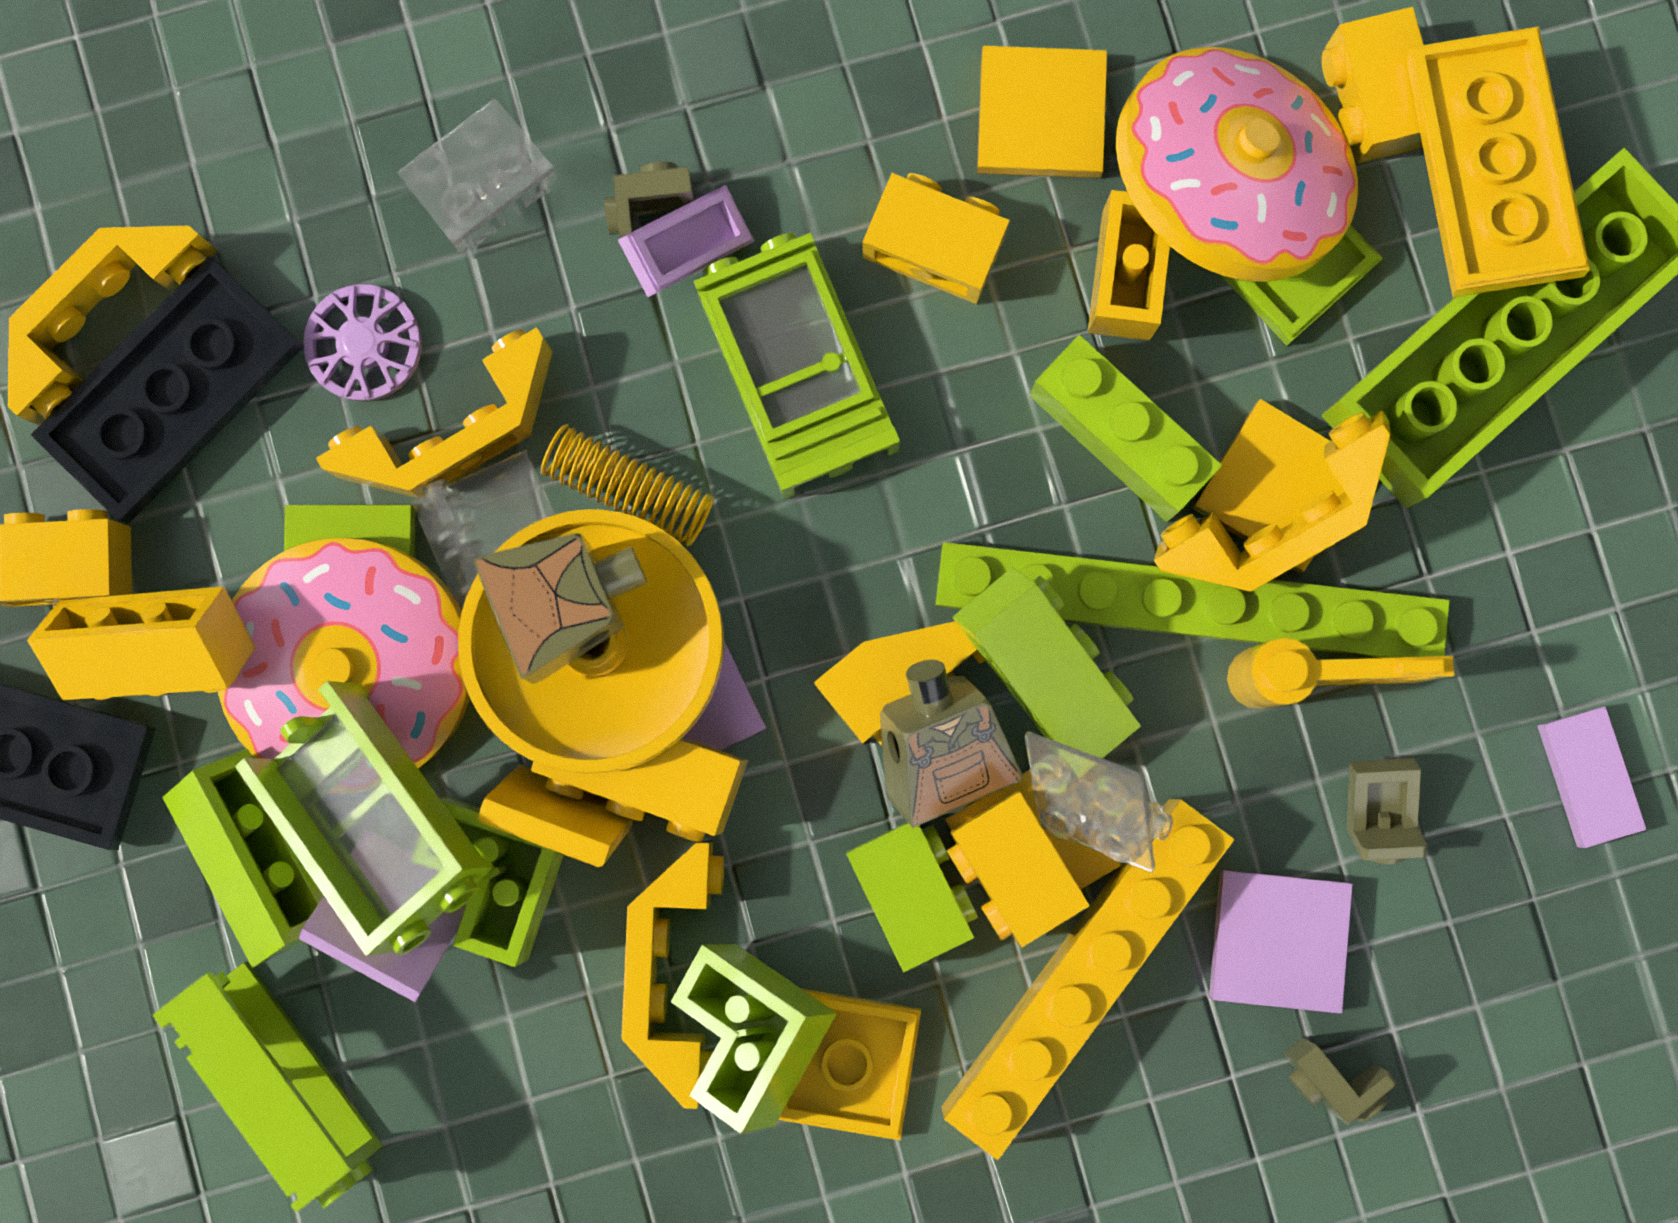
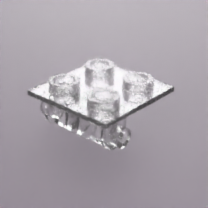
(478, 174)
(479, 516)
(1095, 802)

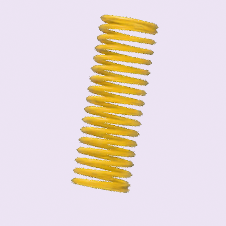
(564, 452)

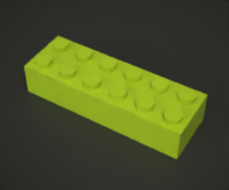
(1504, 348)

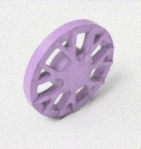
(362, 343)

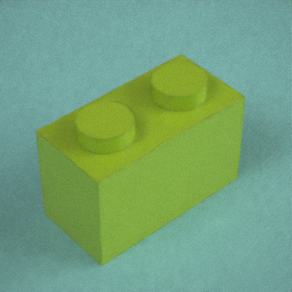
(911, 893)

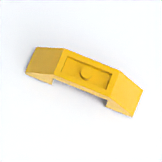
(57, 310)
(518, 370)
(1208, 553)
(671, 1057)

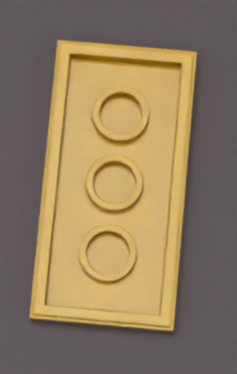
(1496, 162)

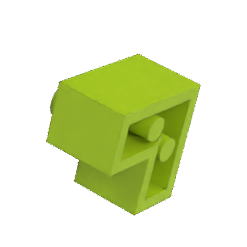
(511, 896)
(764, 1030)

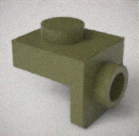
(653, 190)
(1385, 810)
(1320, 1081)

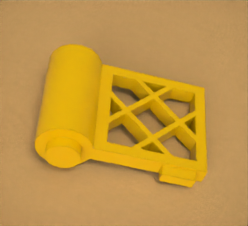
(1288, 671)

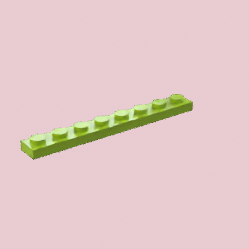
(1180, 605)

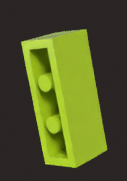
(1123, 428)
(1048, 664)
(243, 858)

